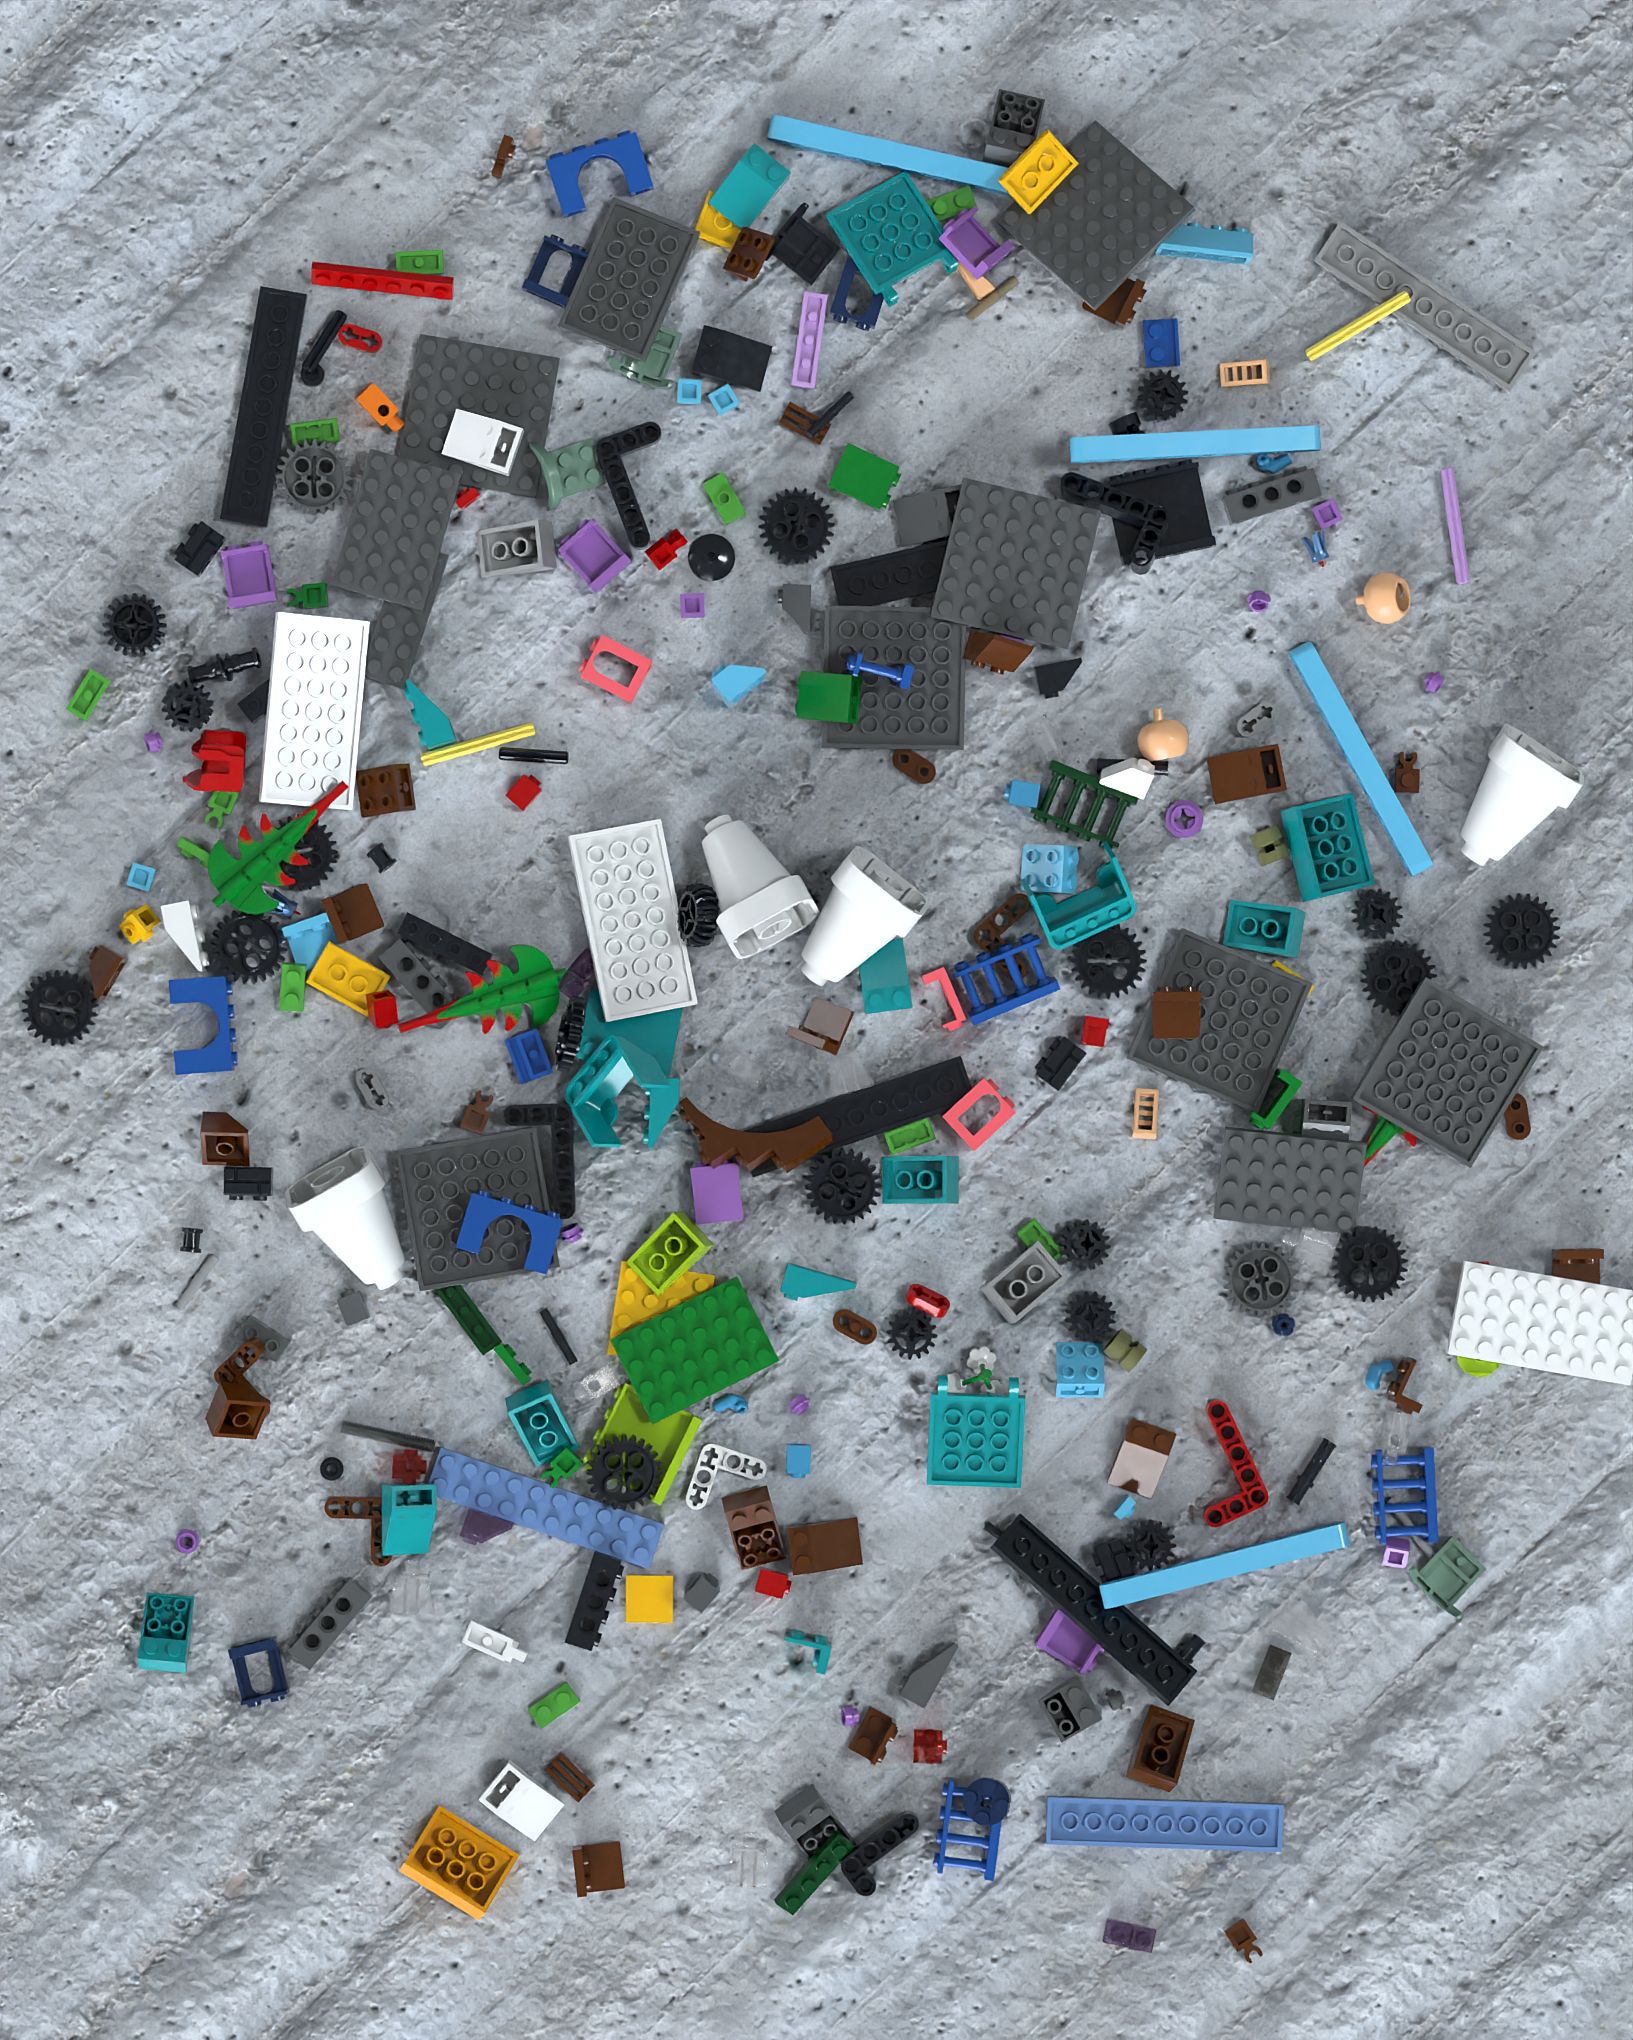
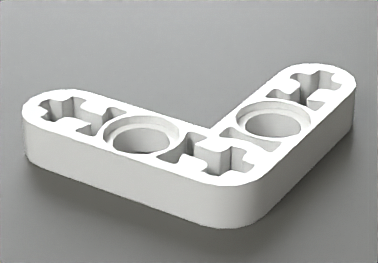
(720, 1462)

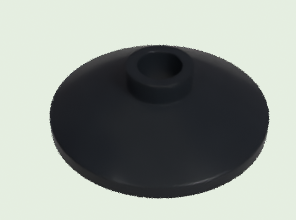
(714, 569)

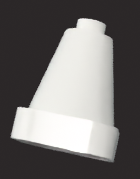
(1516, 794)
(753, 889)
(860, 916)
(351, 1215)

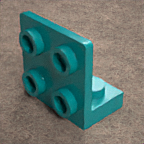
(820, 1642)

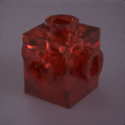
(399, 1468)
(928, 1746)

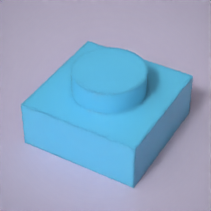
(689, 391)
(723, 400)
(141, 877)
(1125, 1508)

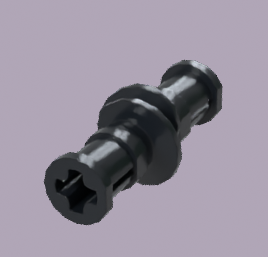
(225, 667)

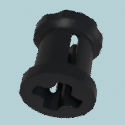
(381, 858)
(191, 1240)

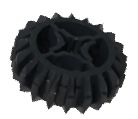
(134, 635)
(698, 915)

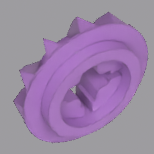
(1191, 810)

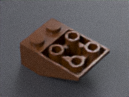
(1246, 774)
(753, 1527)

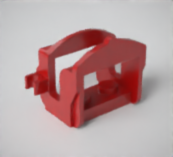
(223, 761)

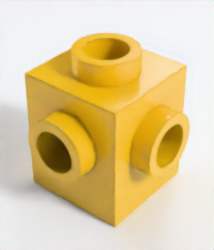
(139, 924)

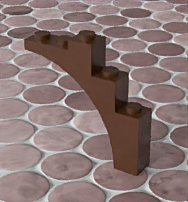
(752, 1149)

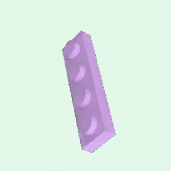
(809, 340)

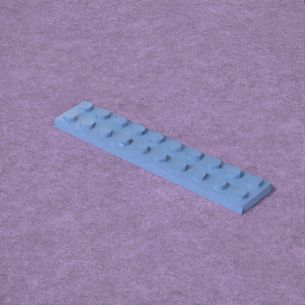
(545, 1508)
(1164, 1824)

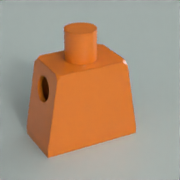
(371, 399)

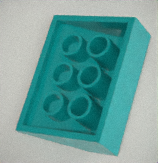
(1327, 847)
(651, 1032)

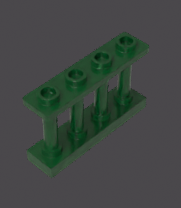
(1081, 781)

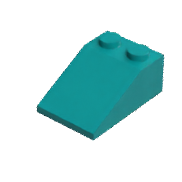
(750, 187)
(1264, 928)
(886, 979)
(920, 1180)
(806, 1282)
(540, 1422)

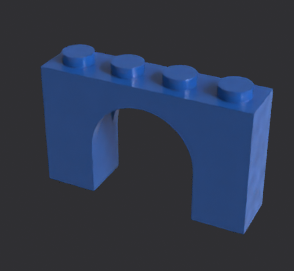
(623, 150)
(215, 994)
(484, 1210)

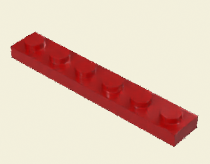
(382, 280)

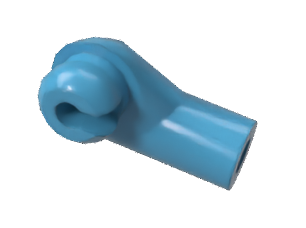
(1273, 465)
(1375, 1372)
(733, 1402)

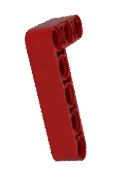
(1237, 1466)

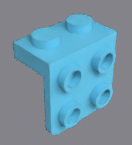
(1050, 868)

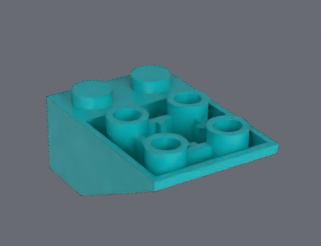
(433, 722)
(662, 1104)
(407, 1517)
(166, 1632)

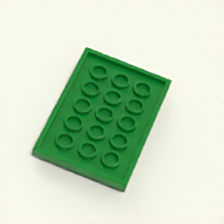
(694, 1350)

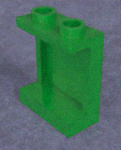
(865, 477)
(828, 697)
(1291, 1086)

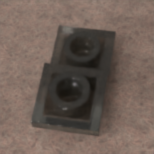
(1271, 1672)

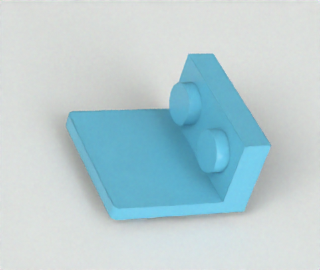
(310, 938)
(1079, 1369)

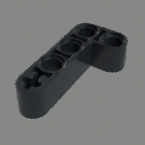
(882, 1847)

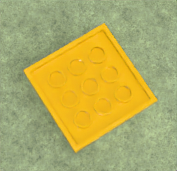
(639, 1303)

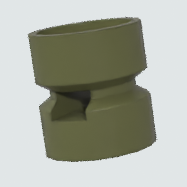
(1265, 838)
(1125, 1350)

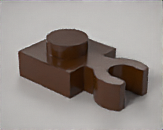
(505, 151)
(1407, 778)
(476, 1116)
(1242, 1938)

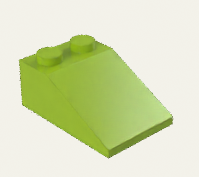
(670, 1252)

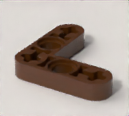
(996, 931)
(234, 1371)
(376, 1520)

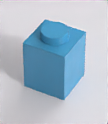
(1022, 794)
(798, 1460)

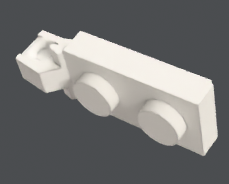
(493, 1642)

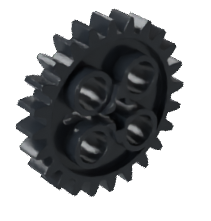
(777, 516)
(306, 874)
(1542, 929)
(236, 962)
(1378, 968)
(1108, 982)
(64, 987)
(570, 1033)
(854, 1167)
(1390, 1261)
(602, 1473)

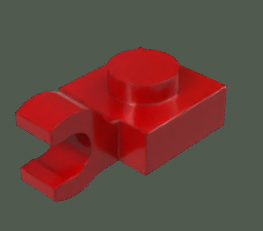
(664, 551)

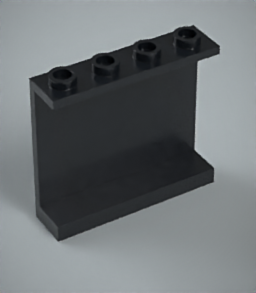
(1178, 491)

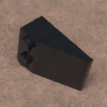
(731, 359)

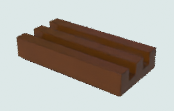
(807, 414)
(563, 1784)

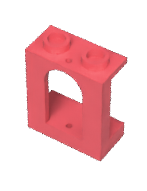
(591, 675)
(951, 997)
(982, 1088)

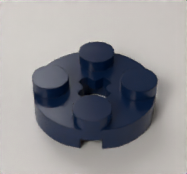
(974, 1797)

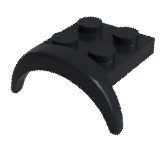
(803, 247)

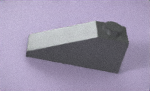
(924, 1679)

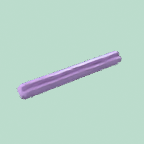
(1455, 526)

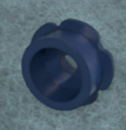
(1277, 1324)

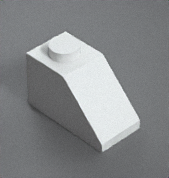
(1129, 776)

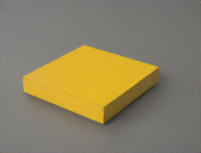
(716, 227)
(649, 1598)

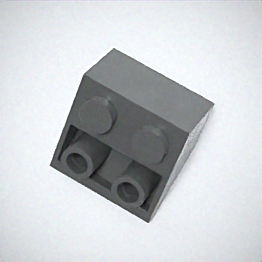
(1069, 1708)

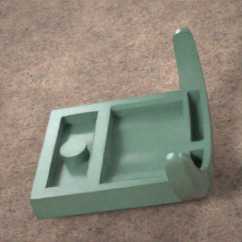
(657, 364)
(569, 469)
(1448, 1575)

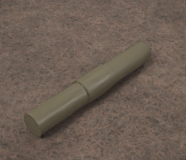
(992, 298)

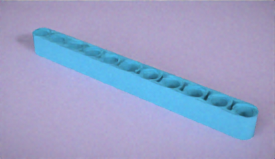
(886, 154)
(1195, 444)
(1360, 758)
(1224, 1565)

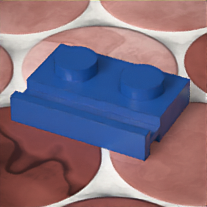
(1161, 343)
(529, 1056)

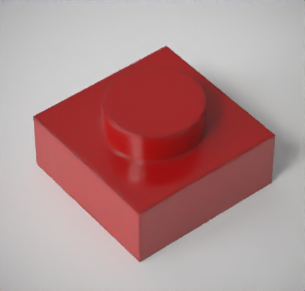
(467, 497)

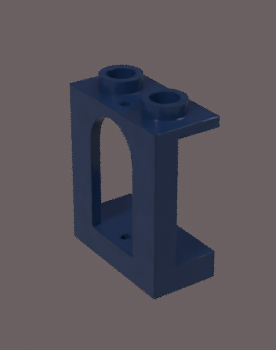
(549, 246)
(839, 309)
(248, 1694)

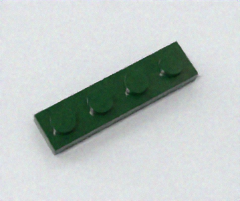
(469, 1317)
(814, 1872)

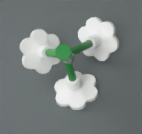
(982, 1363)

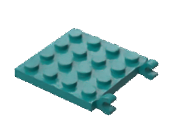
(891, 234)
(976, 1437)

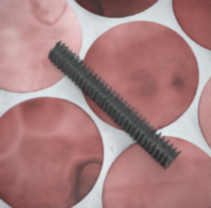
(377, 1434)

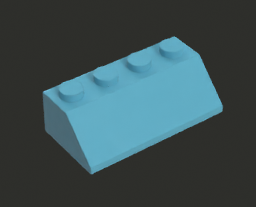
(1209, 244)
(736, 681)

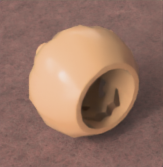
(1383, 597)
(1163, 738)

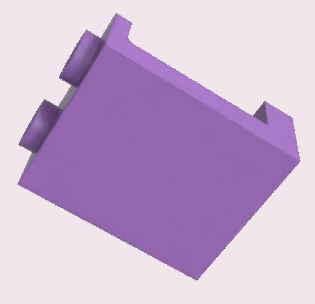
(973, 244)
(593, 555)
(249, 575)
(716, 1192)
(1068, 1643)

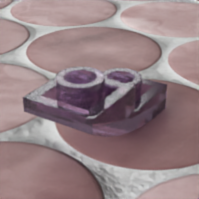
(576, 976)
(1129, 1935)

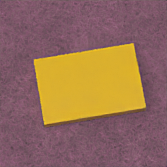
(1037, 171)
(346, 977)

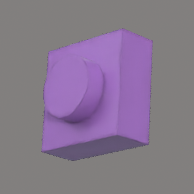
(1326, 514)
(692, 605)

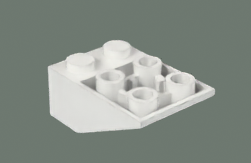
(483, 441)
(182, 925)
(521, 1801)

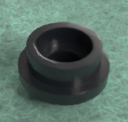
(324, 1468)

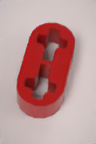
(362, 333)
(927, 1300)

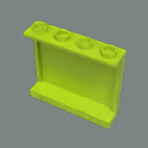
(668, 1437)

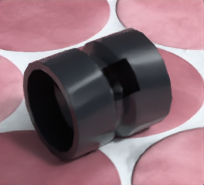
(1128, 422)

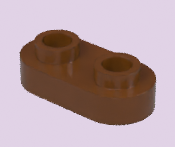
(913, 766)
(1518, 1116)
(854, 1326)

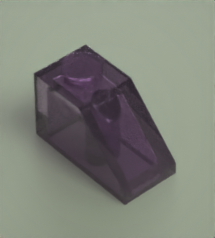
(482, 1527)

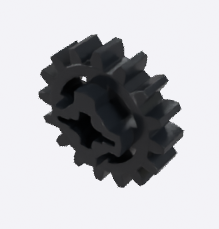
(1152, 392)
(187, 716)
(1384, 923)
(1075, 1244)
(1100, 1314)
(910, 1344)
(1161, 1545)

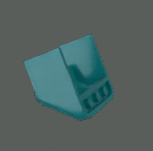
(1087, 911)
(601, 1080)

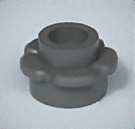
(1115, 1699)

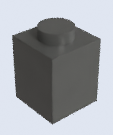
(353, 1307)

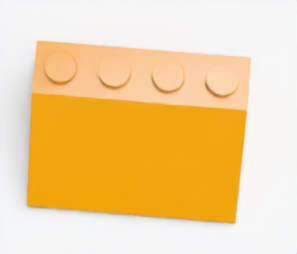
(459, 1862)

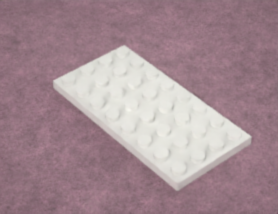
(313, 709)
(632, 920)
(1543, 1323)

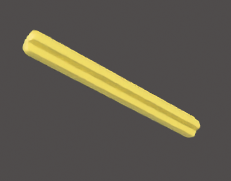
(1358, 325)
(478, 744)

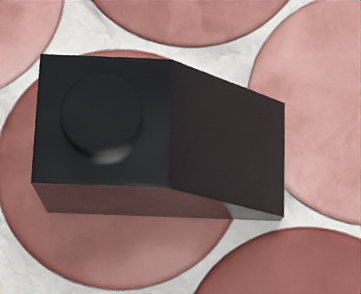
(1055, 677)

